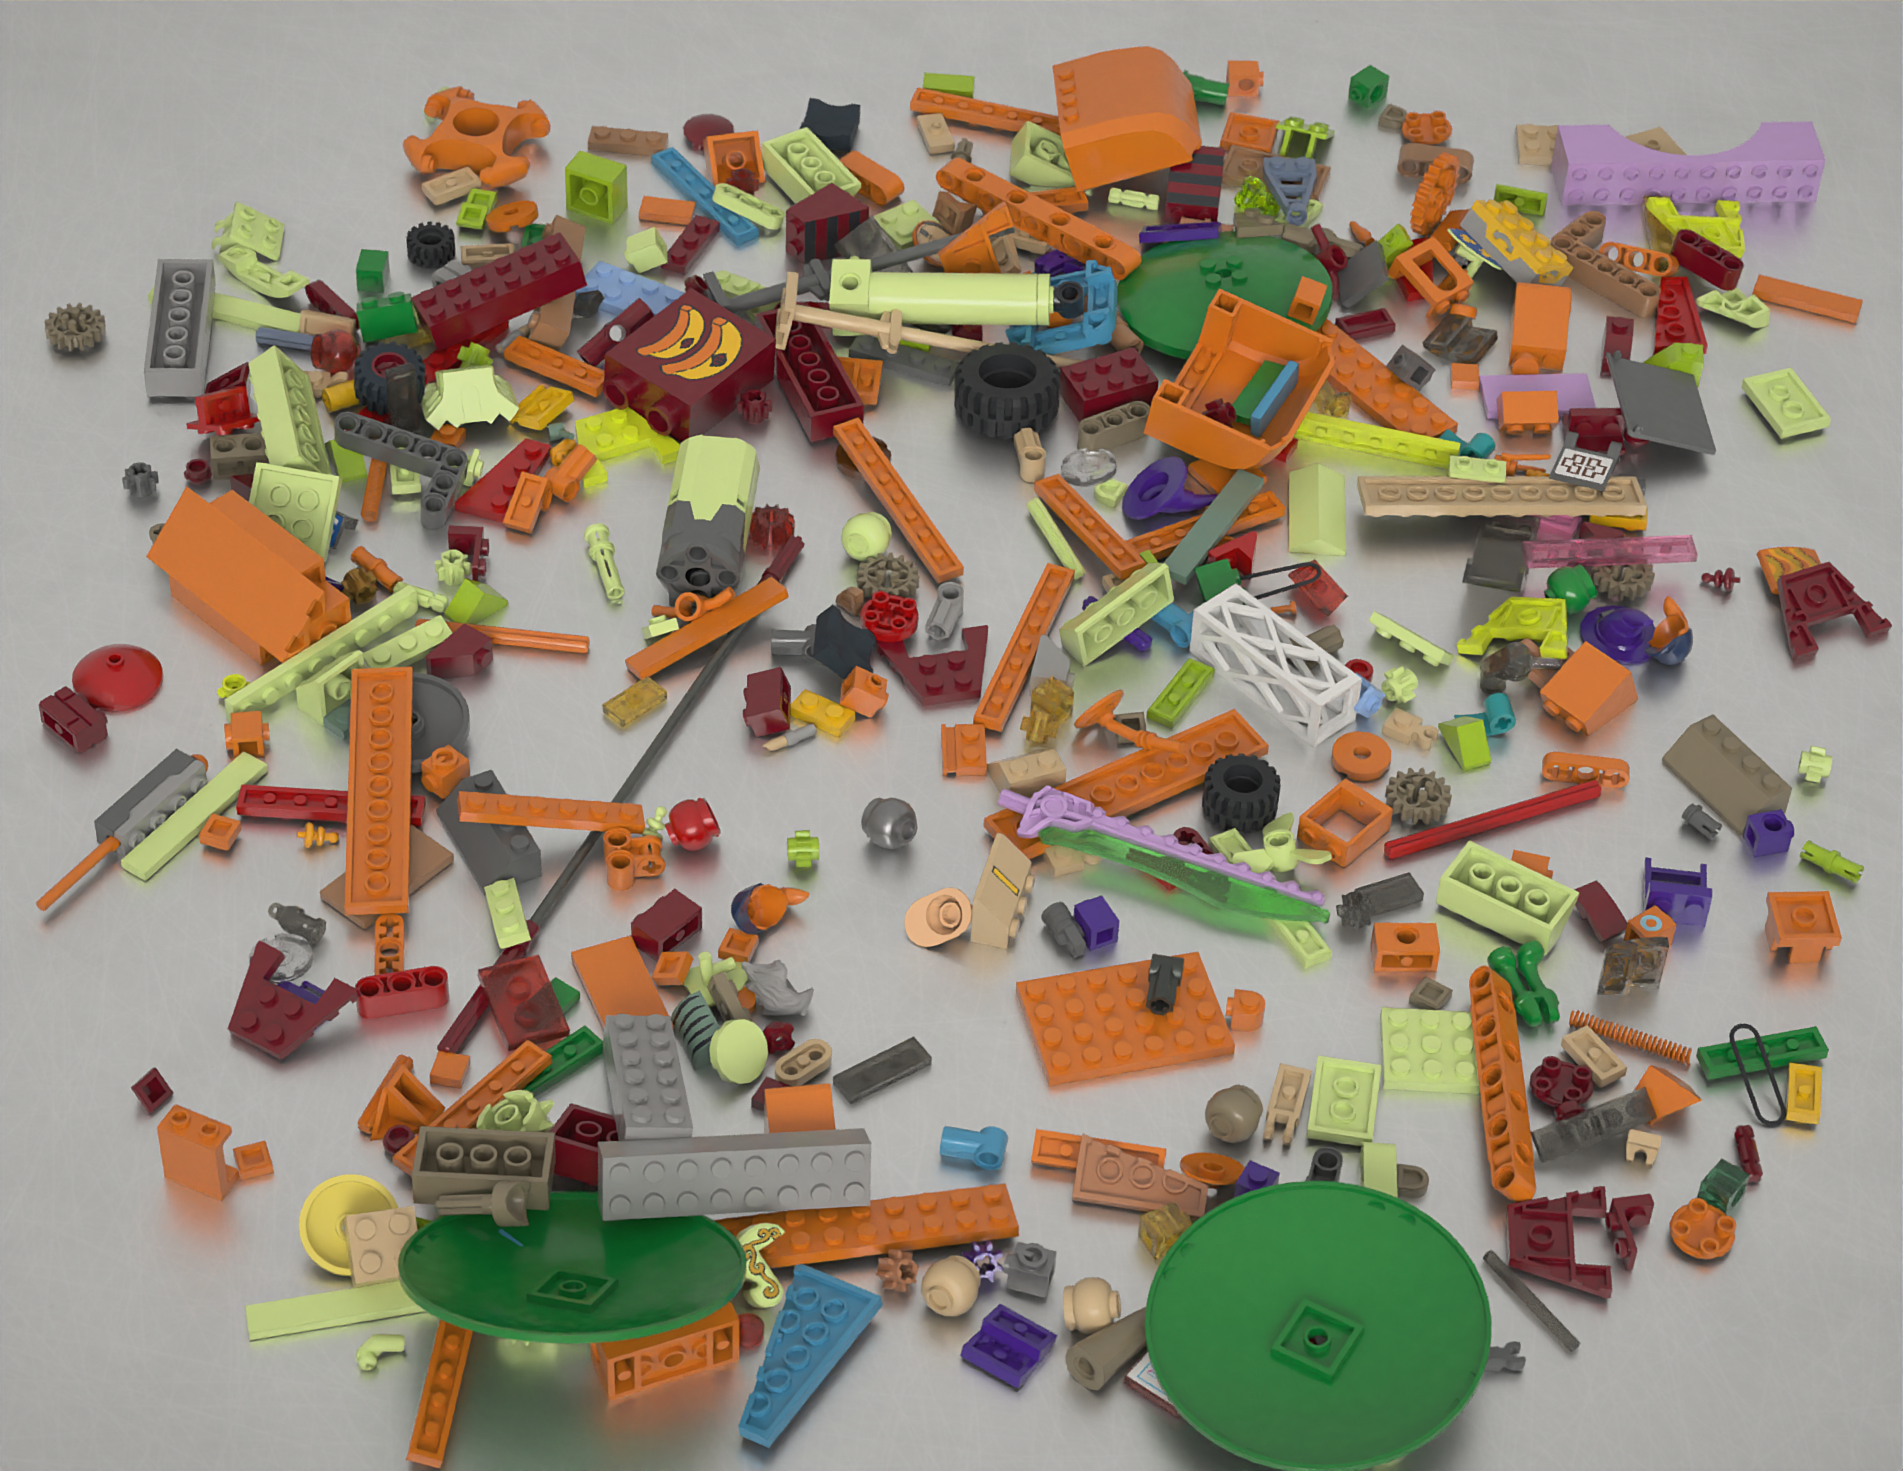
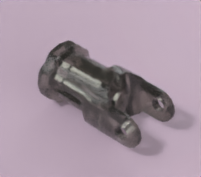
(292, 921)

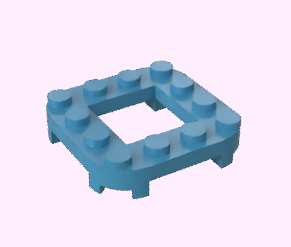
(1097, 322)

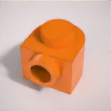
(1246, 1010)

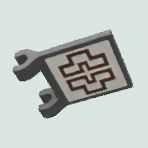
(1585, 466)

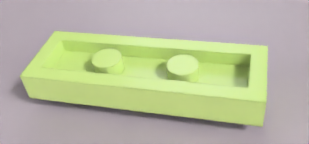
(1410, 640)
(409, 646)
(507, 913)

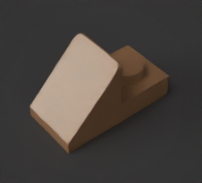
(953, 214)

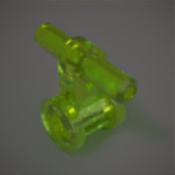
(1257, 197)

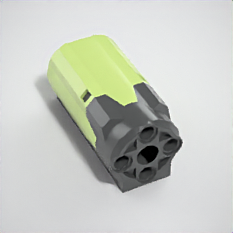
(708, 516)

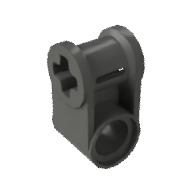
(1326, 1165)

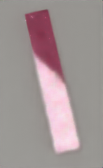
(1609, 551)

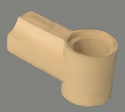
(1030, 455)

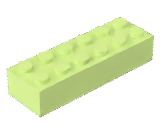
(287, 413)

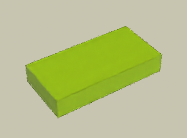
(952, 84)

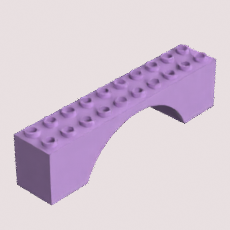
(1606, 168)

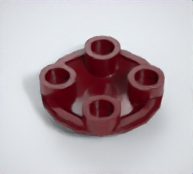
(705, 125)
(1561, 1082)

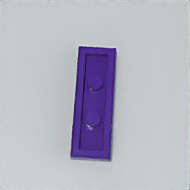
(1180, 232)

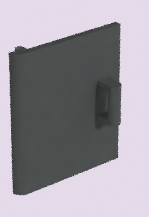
(1660, 404)

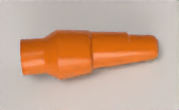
(1362, 234)

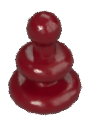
(1718, 579)

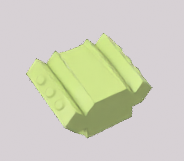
(468, 397)

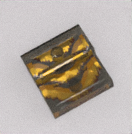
(1459, 341)
(1633, 964)

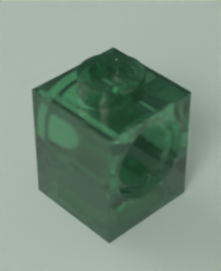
(1724, 1186)

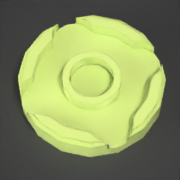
(738, 1051)

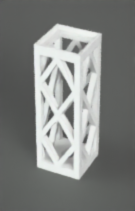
(1218, 628)

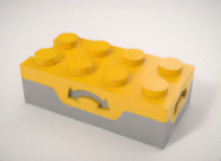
(1515, 243)

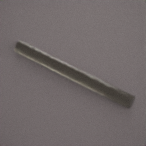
(1531, 1301)

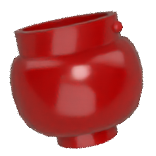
(692, 824)

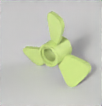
(1280, 849)

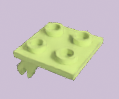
(251, 230)

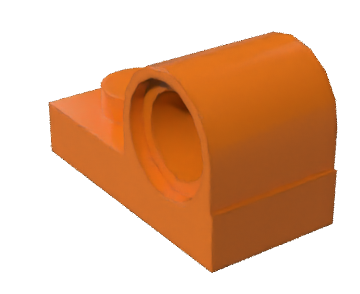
(529, 498)

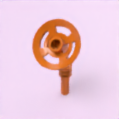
(1104, 716)

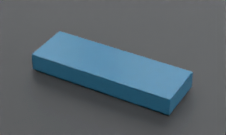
(1274, 398)

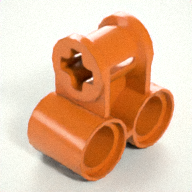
(630, 857)

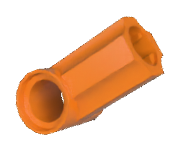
(567, 477)

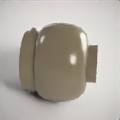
(1233, 1113)

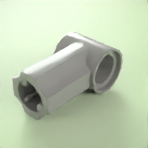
(945, 610)

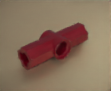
(628, 321)

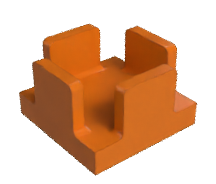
(1803, 923)

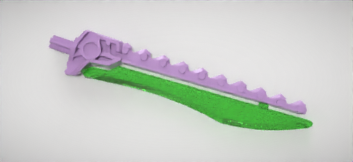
(1233, 887)

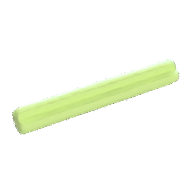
(1055, 537)

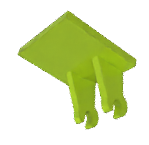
(1296, 124)

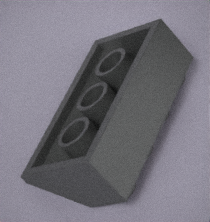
(489, 849)

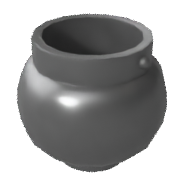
(889, 822)

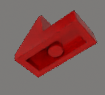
(1238, 551)

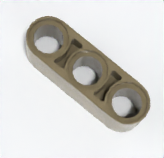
(1113, 427)

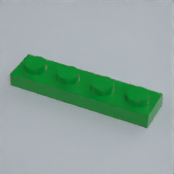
(1781, 1049)

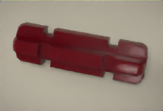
(1748, 1152)

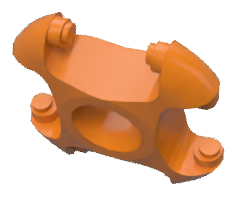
(477, 137)

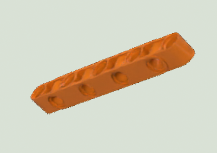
(1038, 217)
(1502, 1085)

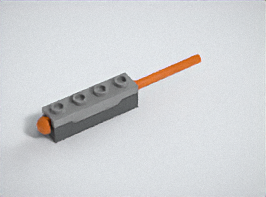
(138, 814)

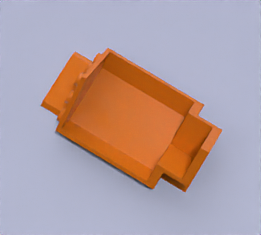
(247, 577)

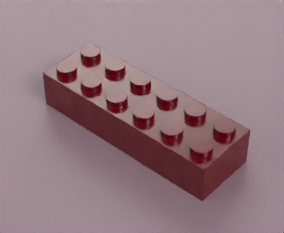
(499, 291)
(813, 378)

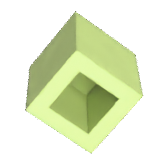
(646, 250)

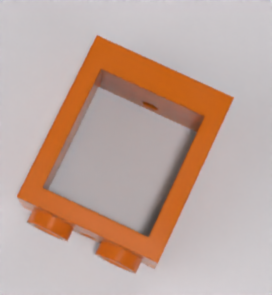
(1348, 798)

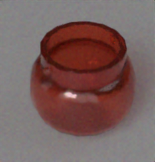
(334, 351)

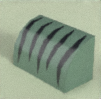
(694, 1028)

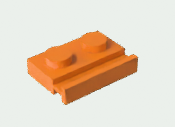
(964, 749)

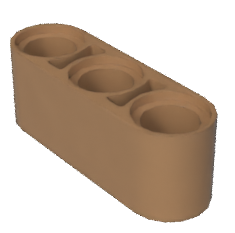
(1416, 158)

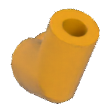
(561, 451)

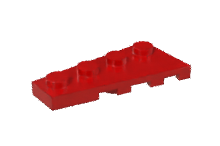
(493, 492)

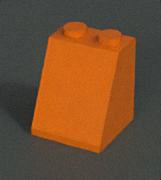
(1540, 324)
(1589, 690)
(798, 1109)

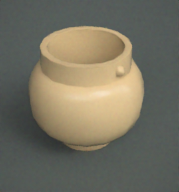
(951, 1286)
(1090, 1305)

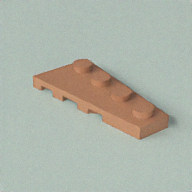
(1129, 1182)

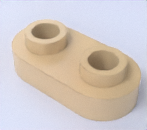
(797, 1065)

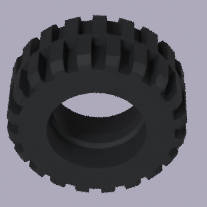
(1006, 389)

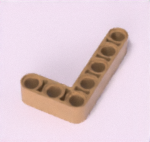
(1600, 272)

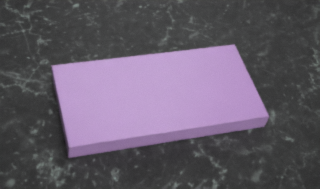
(1571, 389)

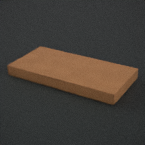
(1248, 162)
(426, 861)

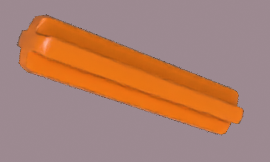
(368, 1116)

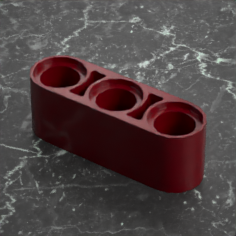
(1707, 260)

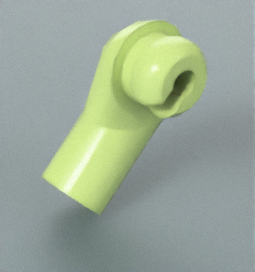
(375, 1345)

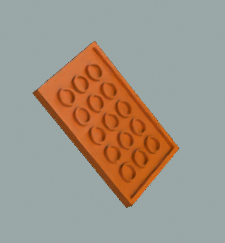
(1100, 1024)

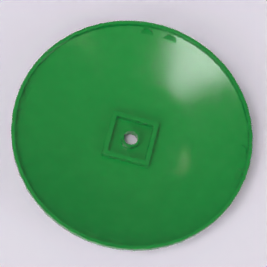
(1305, 1262)
(574, 1274)

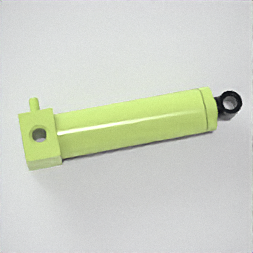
(950, 296)

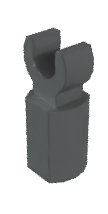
(1503, 1357)

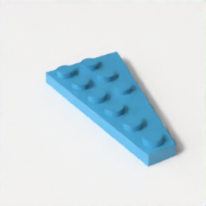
(807, 1341)

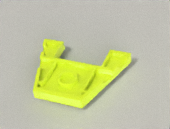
(1720, 230)
(618, 434)
(1523, 618)

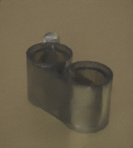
(1511, 664)

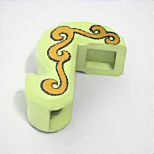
(765, 1287)

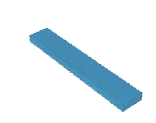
(700, 190)

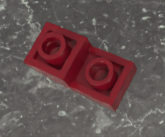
(1601, 911)

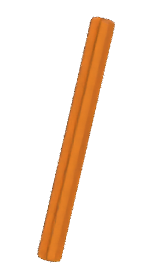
(527, 638)

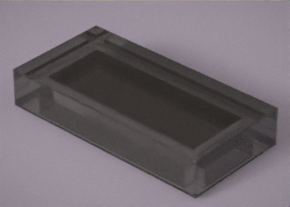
(1393, 892)

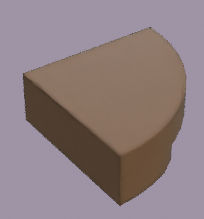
(851, 600)

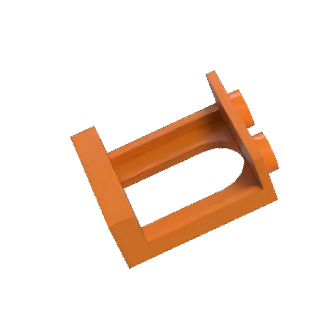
(1440, 300)

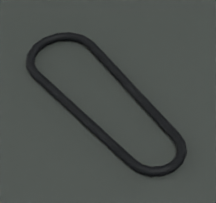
(1281, 570)

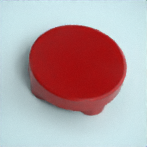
(889, 617)

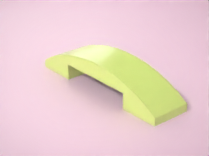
(244, 265)

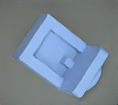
(1369, 699)

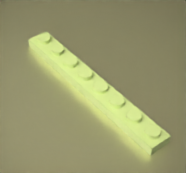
(342, 641)

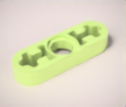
(748, 206)

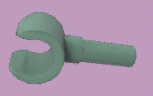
(558, 432)

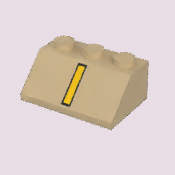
(1001, 894)

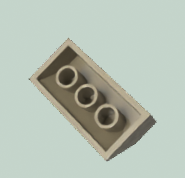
(1726, 773)

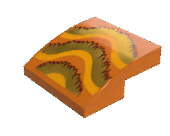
(1783, 561)

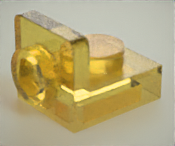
(1332, 404)

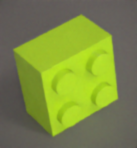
(596, 187)

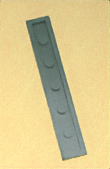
(1213, 525)

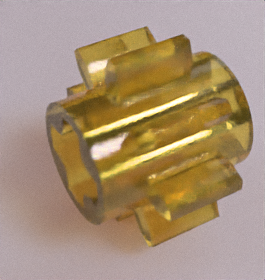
(1039, 727)

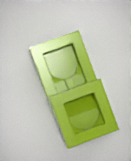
(476, 208)

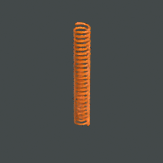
(375, 503)
(1627, 1040)

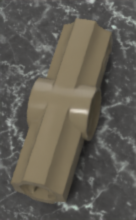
(1305, 239)

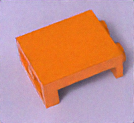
(194, 1152)

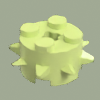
(517, 1113)

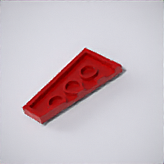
(1677, 316)

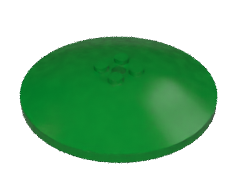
(1177, 281)

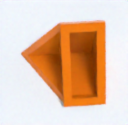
(1666, 1091)
(405, 1103)

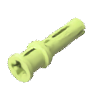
(612, 584)

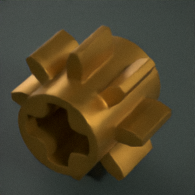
(359, 585)

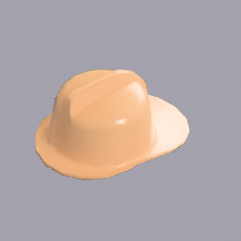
(938, 917)

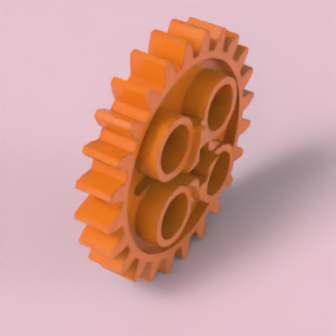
(1434, 194)

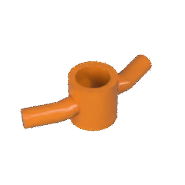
(685, 601)

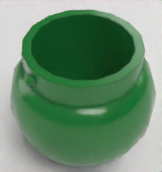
(1573, 586)

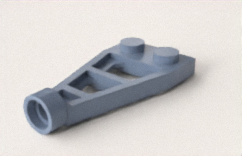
(1291, 169)

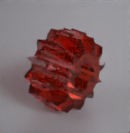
(771, 526)

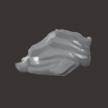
(775, 990)

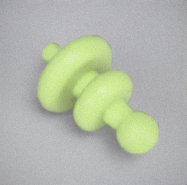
(655, 823)

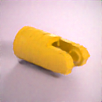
(339, 396)

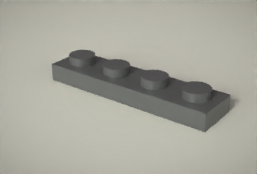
(906, 360)

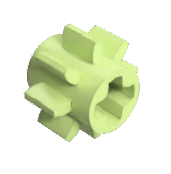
(452, 567)
(1399, 685)
(1815, 764)

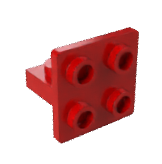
(223, 412)

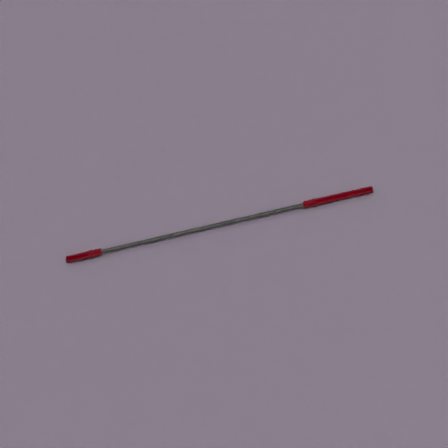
(478, 1003)

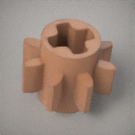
(897, 1270)

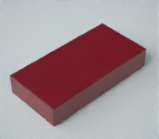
(1366, 324)

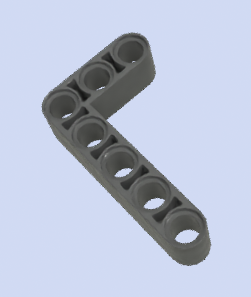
(411, 458)

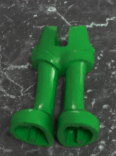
(1530, 1003)

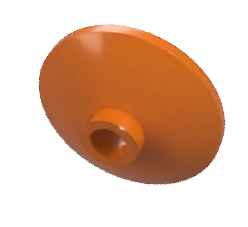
(1211, 1168)

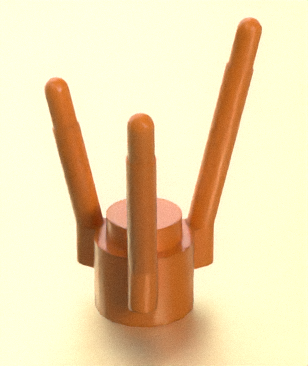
(1512, 462)

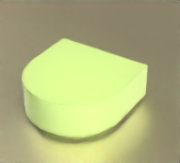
(1110, 492)

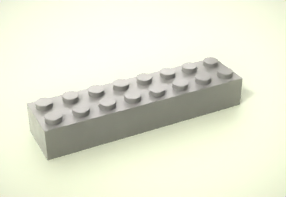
(733, 1174)

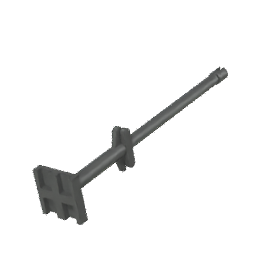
(818, 280)

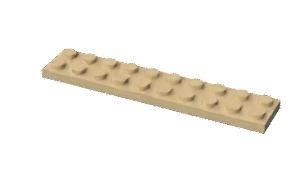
(1515, 497)

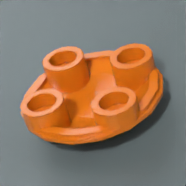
(1426, 128)
(1702, 1230)

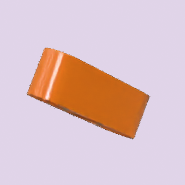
(876, 181)
(1650, 259)

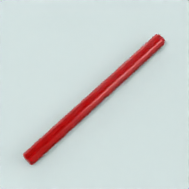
(1492, 819)

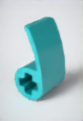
(1479, 446)
(1497, 715)

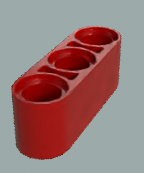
(402, 992)

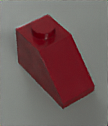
(1616, 337)
(460, 654)

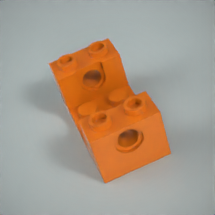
(668, 1356)

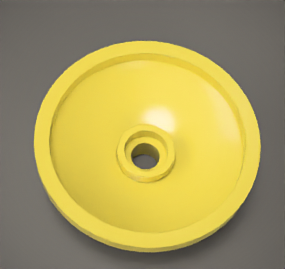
(325, 1212)

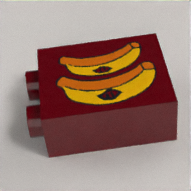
(688, 366)

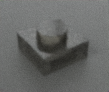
(587, 304)

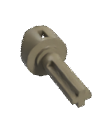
(505, 1203)

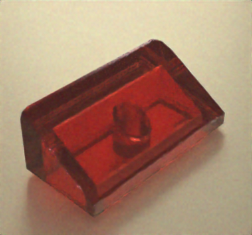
(1323, 593)

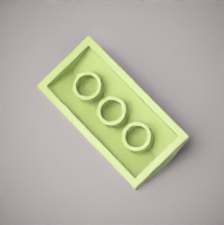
(1317, 511)

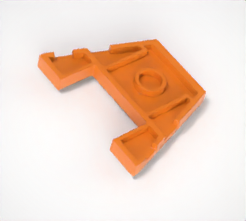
(972, 249)

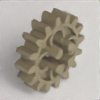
(75, 327)
(903, 576)
(1635, 579)
(1406, 789)

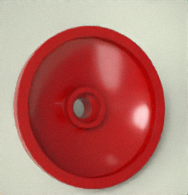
(118, 677)

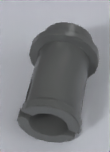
(1701, 821)

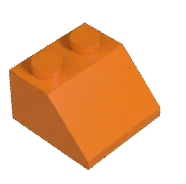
(731, 152)

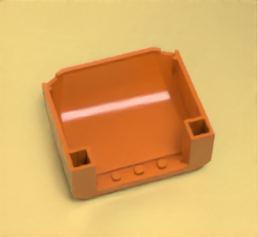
(1124, 115)
(1227, 356)

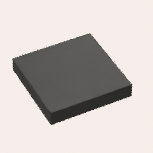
(1362, 274)

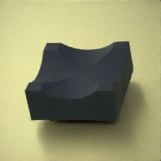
(832, 124)
(841, 644)

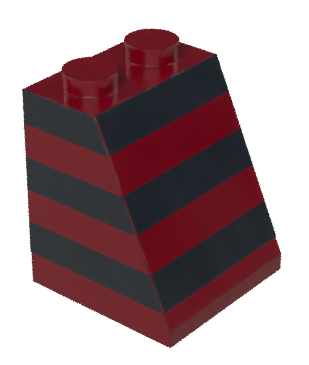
(1196, 186)
(821, 222)

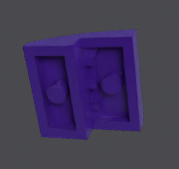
(1008, 1345)

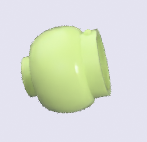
(866, 536)

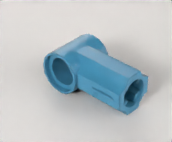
(1177, 622)
(984, 1147)

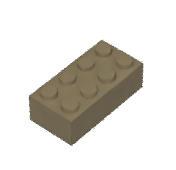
(476, 1159)

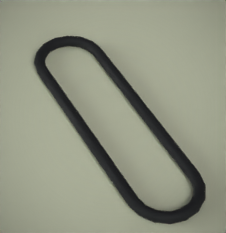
(1769, 1070)

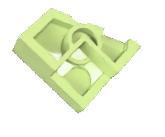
(1737, 307)

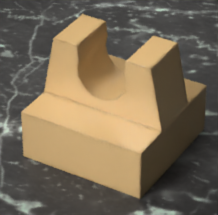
(1642, 1142)

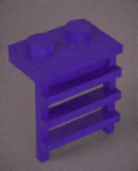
(1681, 902)

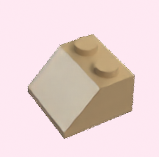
(1028, 772)

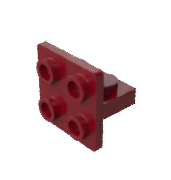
(1595, 427)

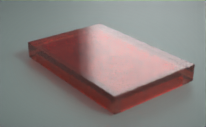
(523, 1002)

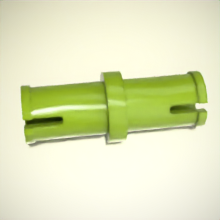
(1832, 861)

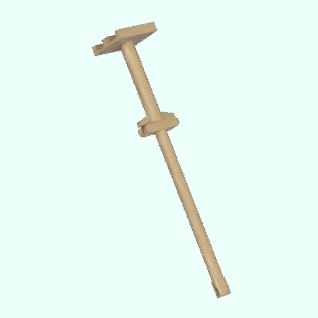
(887, 329)

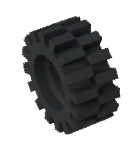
(430, 244)

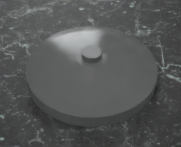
(438, 717)

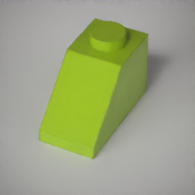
(1682, 358)

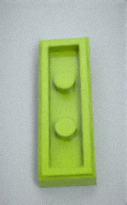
(1180, 693)

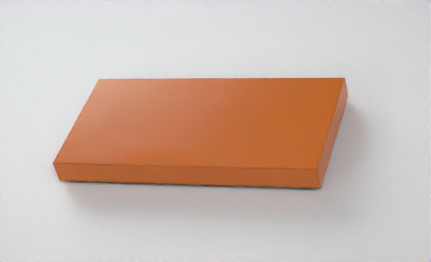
(617, 980)

